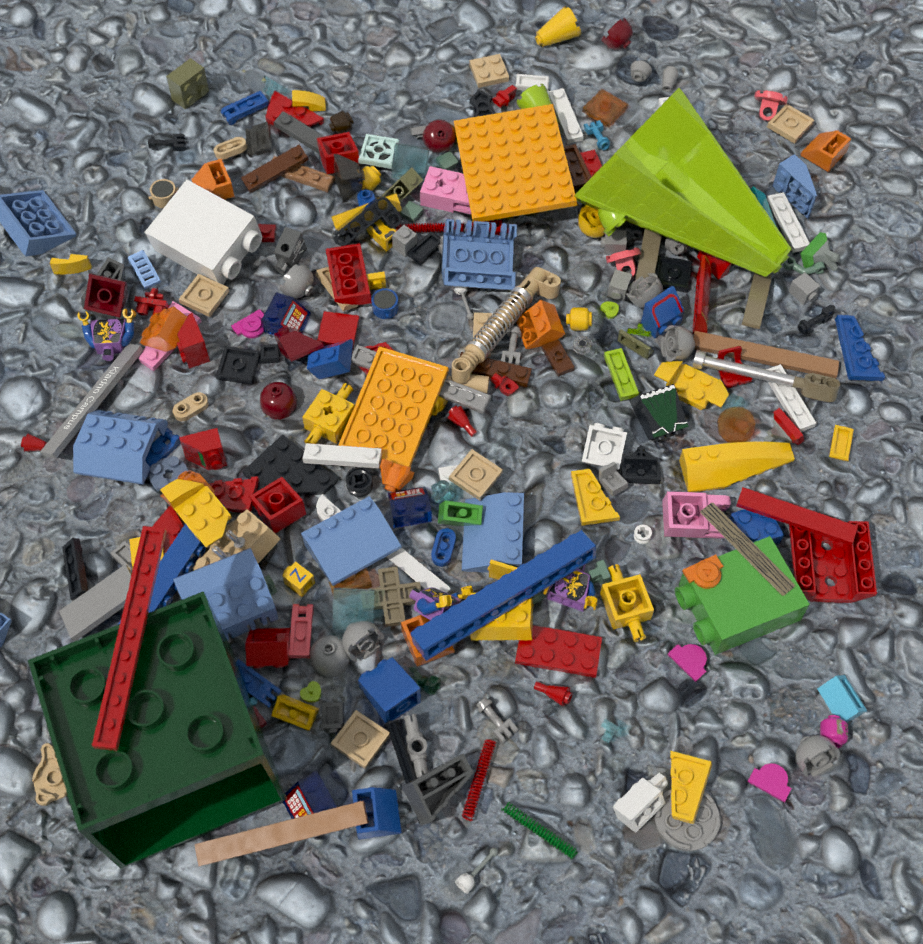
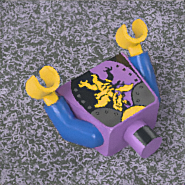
(108, 335)
(573, 591)
(435, 602)

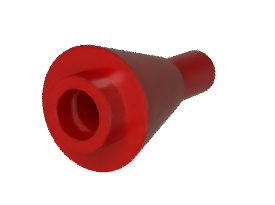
(460, 418)
(32, 443)
(557, 693)

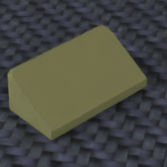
(634, 344)

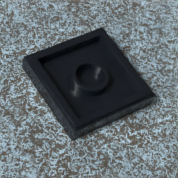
(674, 273)
(238, 365)

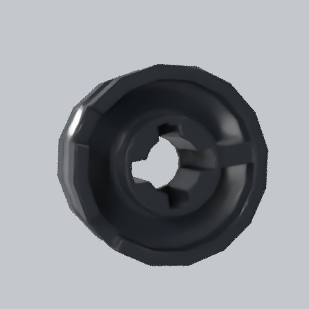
(360, 488)

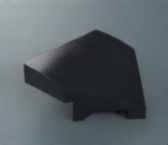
(641, 468)

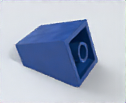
(390, 689)

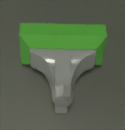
(819, 251)

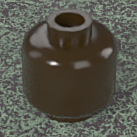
(341, 122)

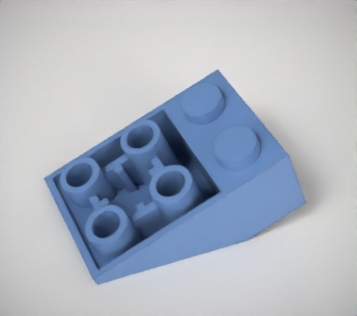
(796, 183)

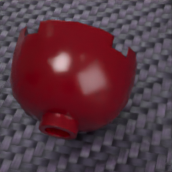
(619, 35)
(438, 144)
(278, 400)

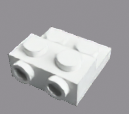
(604, 445)

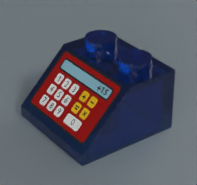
(284, 312)
(410, 507)
(308, 797)

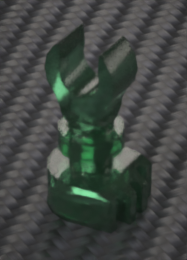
(430, 686)

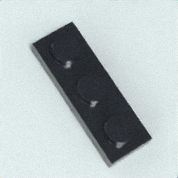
(75, 568)

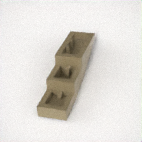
(649, 254)
(756, 301)

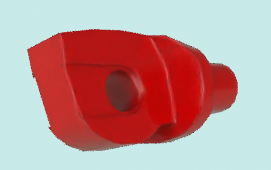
(504, 97)
(502, 382)

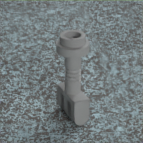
(514, 333)
(502, 727)

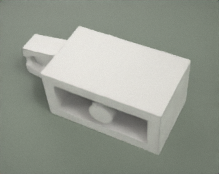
(641, 802)

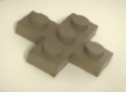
(392, 596)

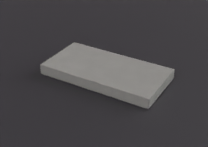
(97, 603)

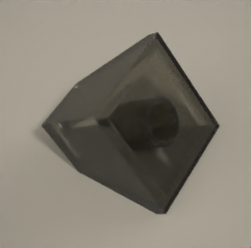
(347, 177)

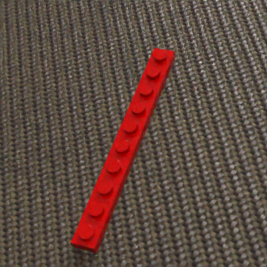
(129, 639)

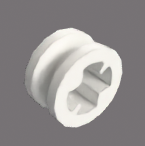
(637, 536)

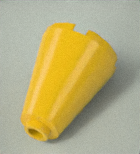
(558, 28)

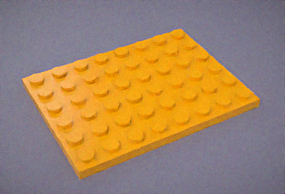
(514, 163)

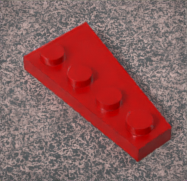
(235, 493)

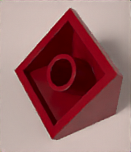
(105, 295)

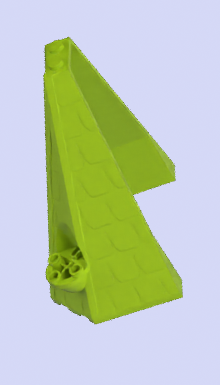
(686, 189)

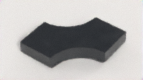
(481, 103)

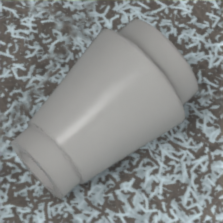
(670, 76)

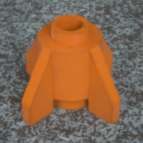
(395, 475)

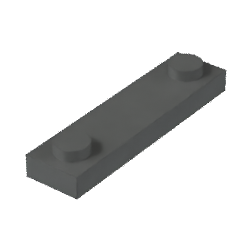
(298, 131)

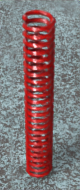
(426, 228)
(481, 774)

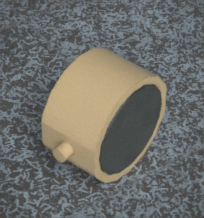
(162, 192)

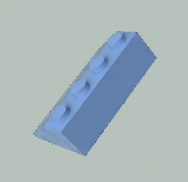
(33, 222)
(497, 536)
(350, 540)

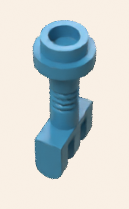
(603, 142)

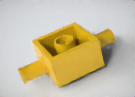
(328, 415)
(637, 605)

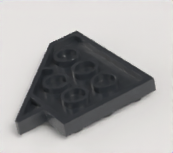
(286, 461)

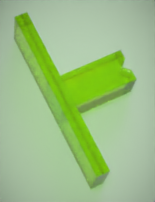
(639, 331)

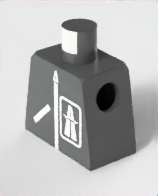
(289, 249)

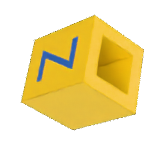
(298, 579)

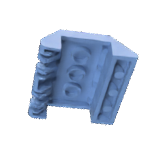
(478, 255)
(115, 446)
(233, 590)

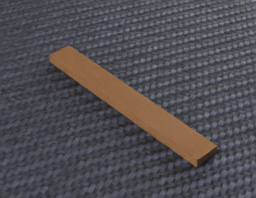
(767, 354)
(281, 833)

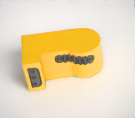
(381, 234)

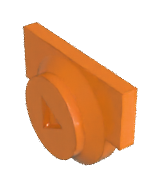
(705, 573)

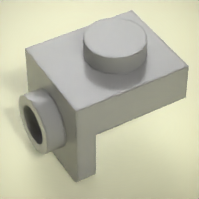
(611, 479)

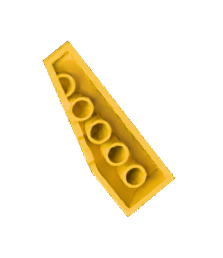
(727, 463)

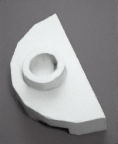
(326, 508)

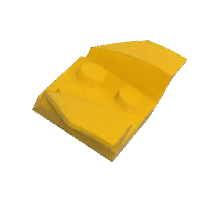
(692, 384)
(198, 509)

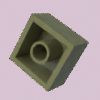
(187, 83)

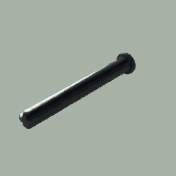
(400, 750)

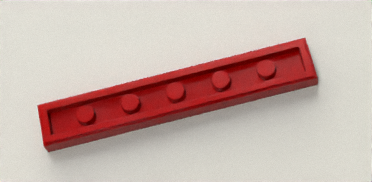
(797, 516)

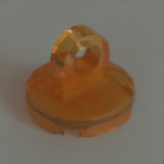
(736, 424)

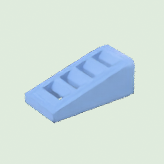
(140, 259)

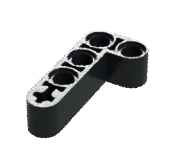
(364, 224)

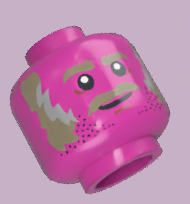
(835, 730)

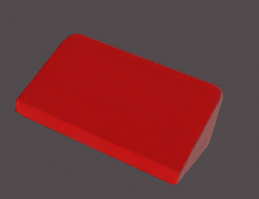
(719, 267)

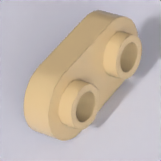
(230, 148)
(190, 406)

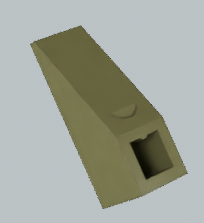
(404, 185)

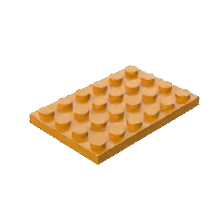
(395, 405)

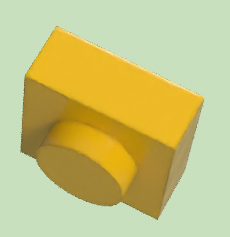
(376, 280)

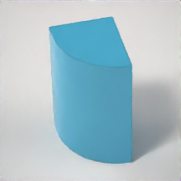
(842, 698)

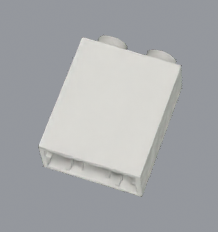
(204, 233)

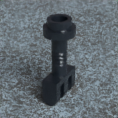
(178, 142)
(825, 316)

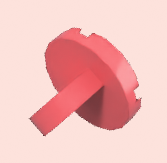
(769, 100)
(624, 258)

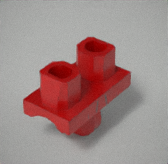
(144, 303)

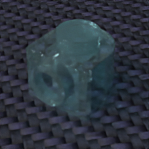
(731, 401)
(443, 491)

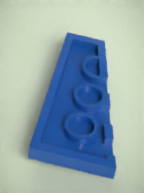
(856, 352)

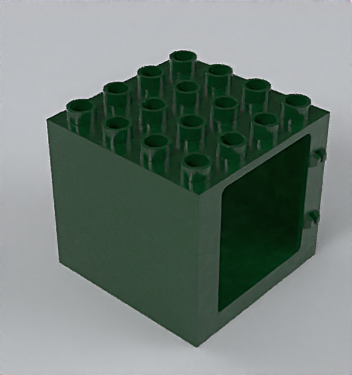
(187, 741)

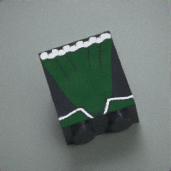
(660, 412)

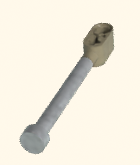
(812, 385)

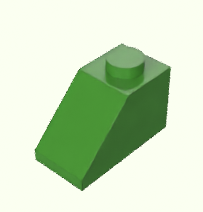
(459, 514)

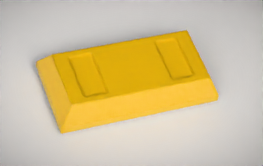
(841, 443)

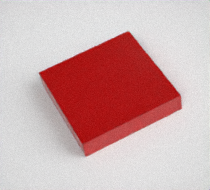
(338, 328)

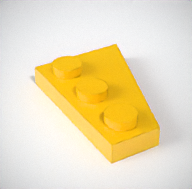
(590, 499)
(689, 781)

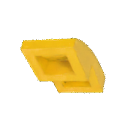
(305, 98)
(74, 265)

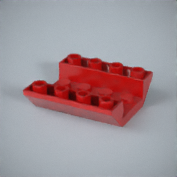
(844, 564)

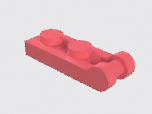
(301, 631)

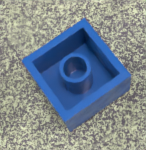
(757, 526)

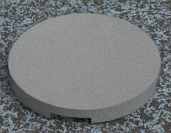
(686, 835)

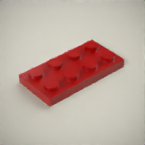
(560, 651)

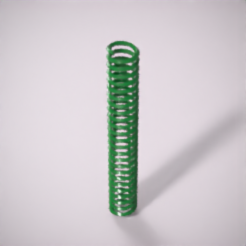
(552, 841)

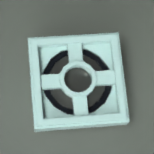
(377, 152)

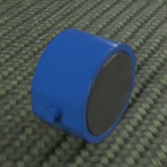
(384, 303)

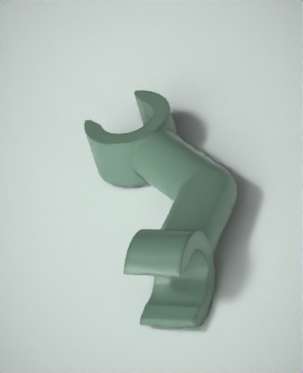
(816, 268)

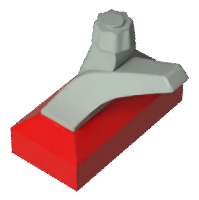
(784, 429)

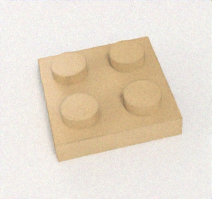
(489, 70)
(790, 123)
(204, 295)
(475, 474)
(360, 739)

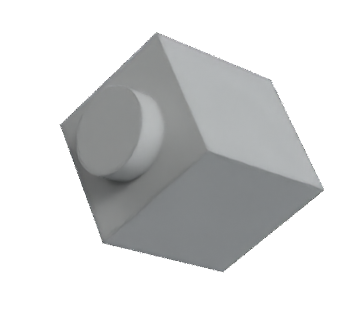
(404, 240)
(614, 243)
(619, 285)
(804, 289)

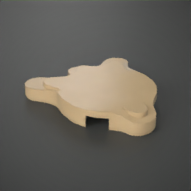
(48, 778)

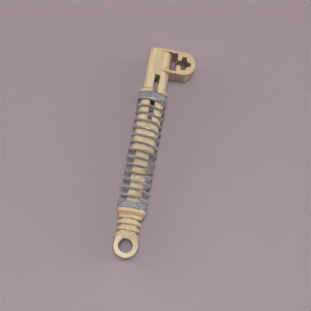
(537, 282)

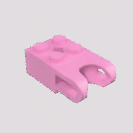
(444, 191)
(693, 523)

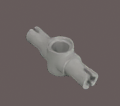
(415, 735)

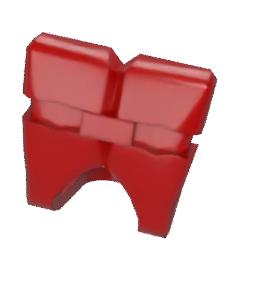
(731, 379)

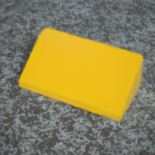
(295, 712)

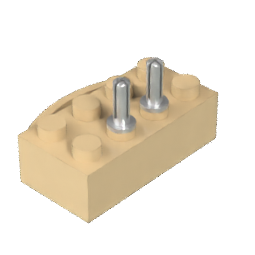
(240, 535)

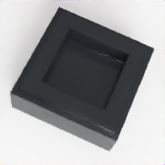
(270, 353)

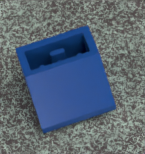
(381, 811)

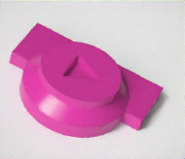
(250, 326)
(690, 659)
(772, 780)

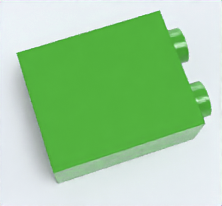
(742, 602)

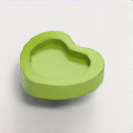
(610, 309)
(311, 693)

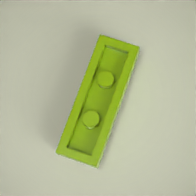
(621, 374)

